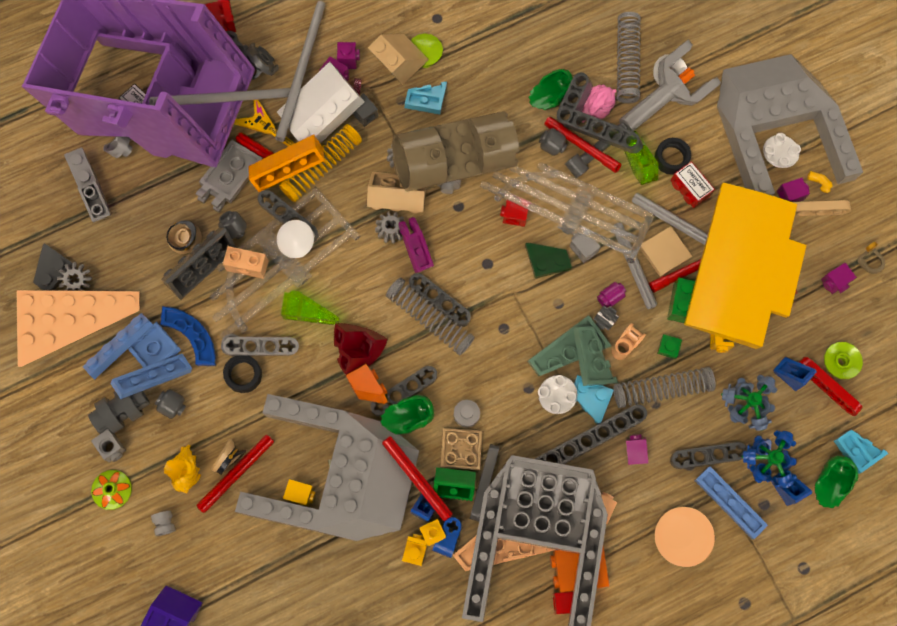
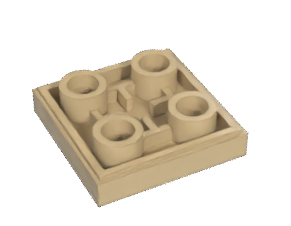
(665, 251)
(461, 449)

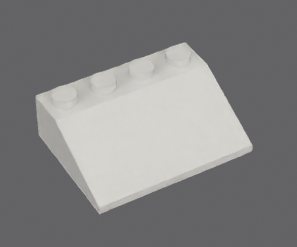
(323, 105)

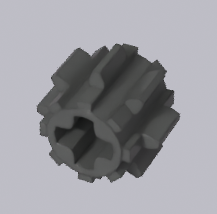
(606, 318)

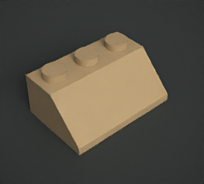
(387, 193)

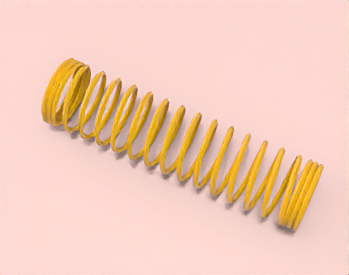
(355, 138)

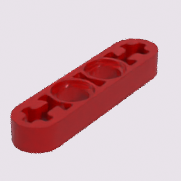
(833, 389)

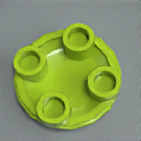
(429, 46)

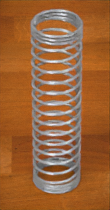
(630, 26)
(394, 290)
(707, 378)

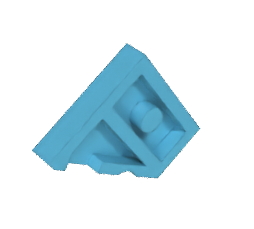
(426, 98)
(593, 399)
(859, 450)

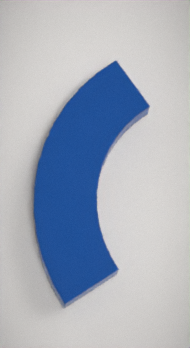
(194, 331)

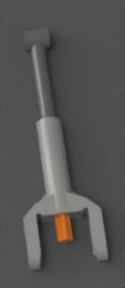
(670, 88)

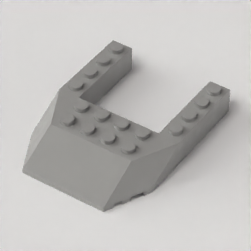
(774, 96)
(364, 483)
(545, 508)

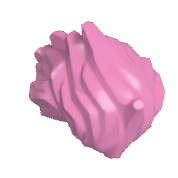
(599, 102)

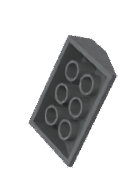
(199, 263)

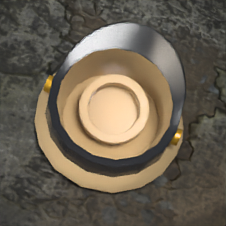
(183, 236)
(227, 457)

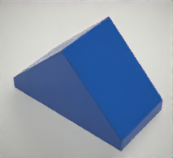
(794, 373)
(793, 493)
(423, 509)

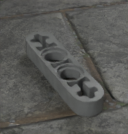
(289, 214)
(442, 297)
(402, 388)
(709, 458)
(484, 481)

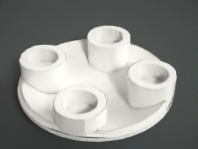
(781, 151)
(295, 239)
(557, 394)

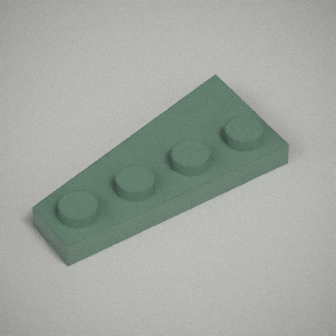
(563, 349)

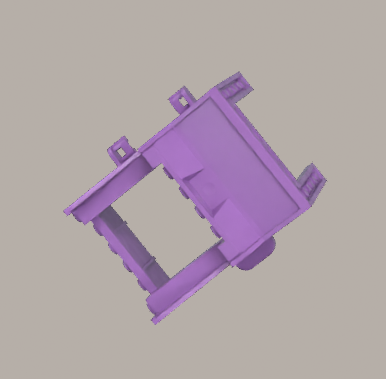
(194, 60)

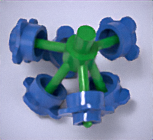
(777, 457)

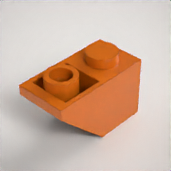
(365, 385)

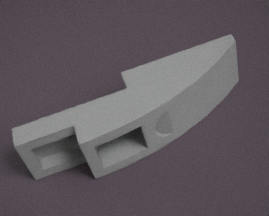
(88, 185)

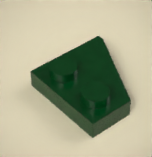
(547, 259)

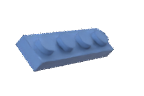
(117, 345)
(151, 376)
(731, 503)

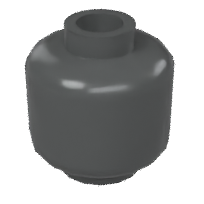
(553, 141)
(233, 224)
(170, 404)

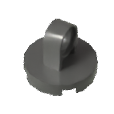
(261, 61)

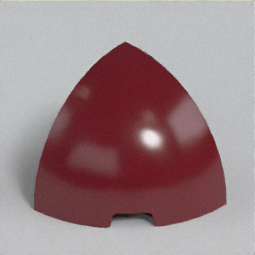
(357, 346)

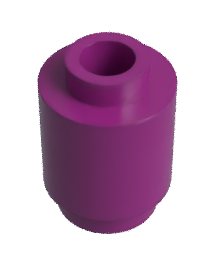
(611, 294)

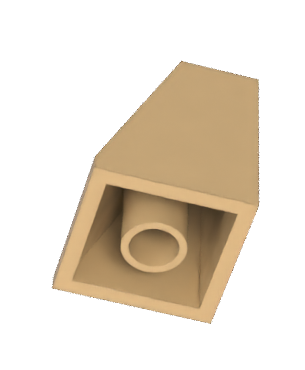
(398, 55)

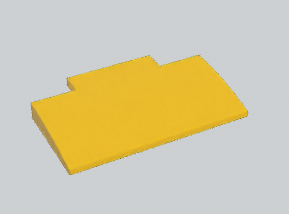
(746, 266)

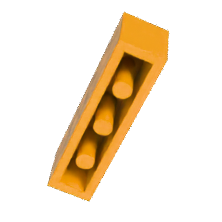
(286, 163)

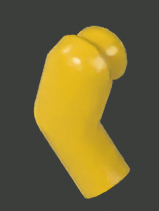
(822, 179)

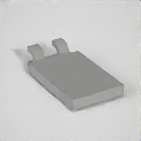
(228, 177)

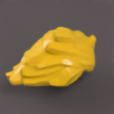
(183, 470)

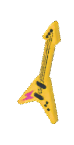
(261, 123)

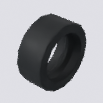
(676, 143)
(232, 362)

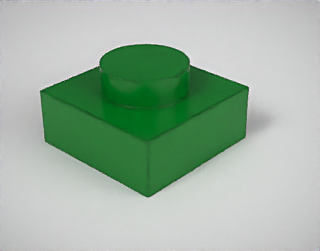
(669, 346)

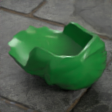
(550, 89)
(408, 415)
(836, 481)

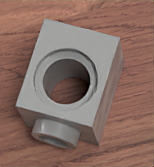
(584, 247)
(101, 442)

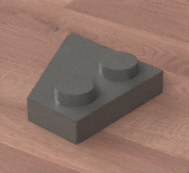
(48, 268)

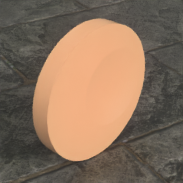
(684, 537)

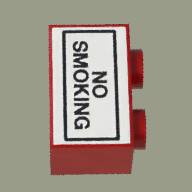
(692, 185)

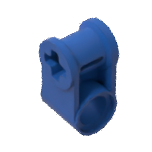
(447, 545)

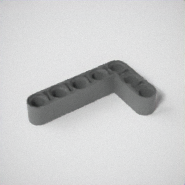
(592, 123)

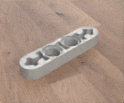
(260, 346)

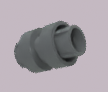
(112, 413)

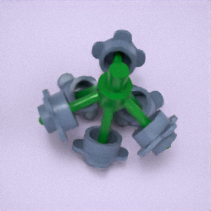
(753, 399)

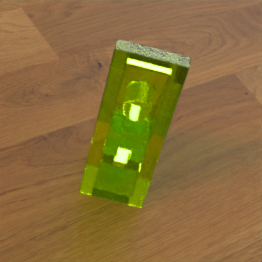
(643, 164)
(302, 308)

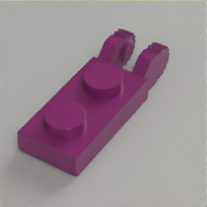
(416, 246)

